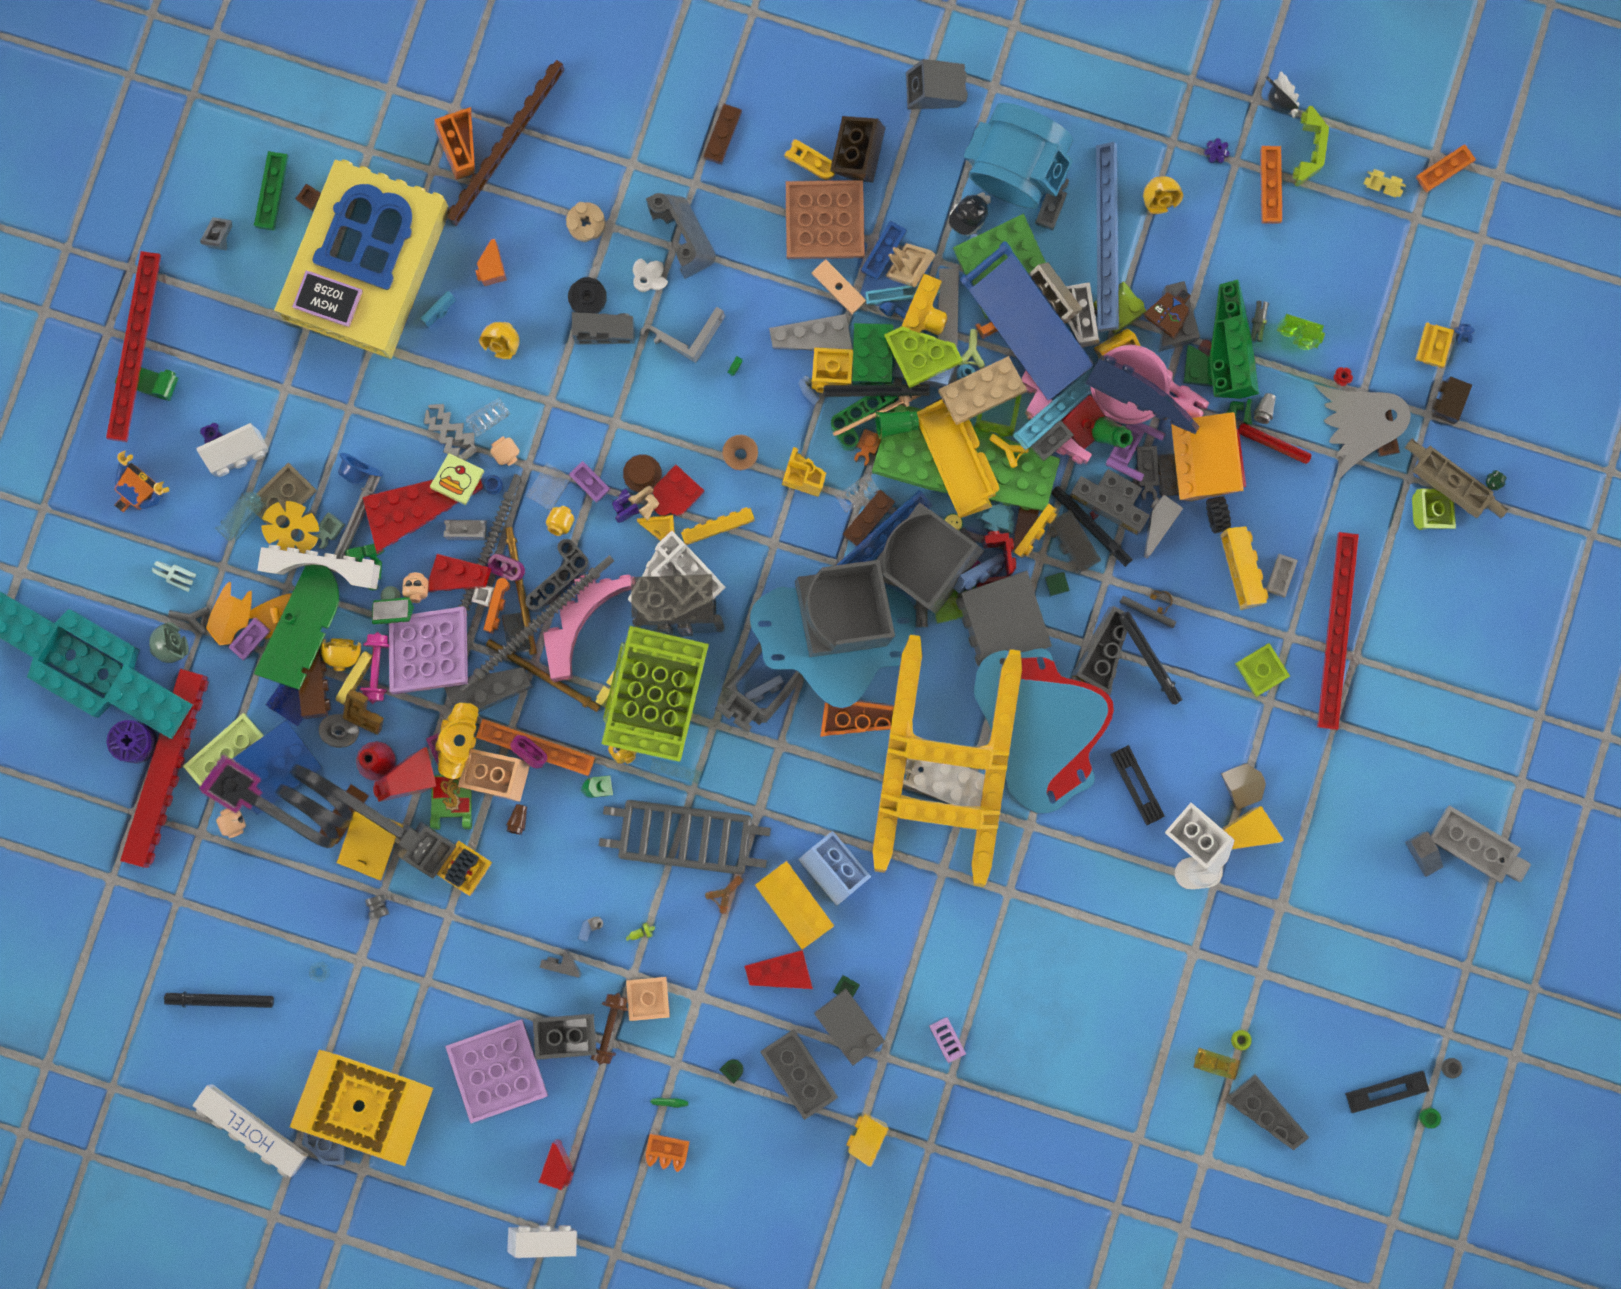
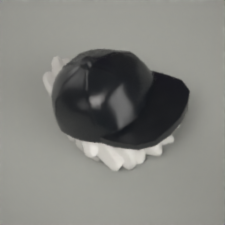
(1282, 95)
(969, 214)

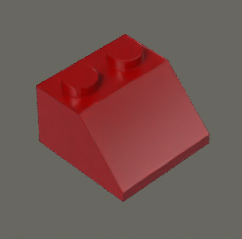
(557, 1167)

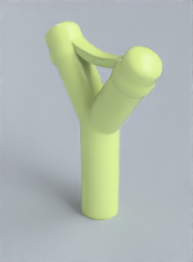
(972, 351)

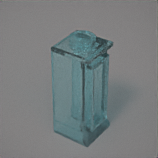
(240, 516)

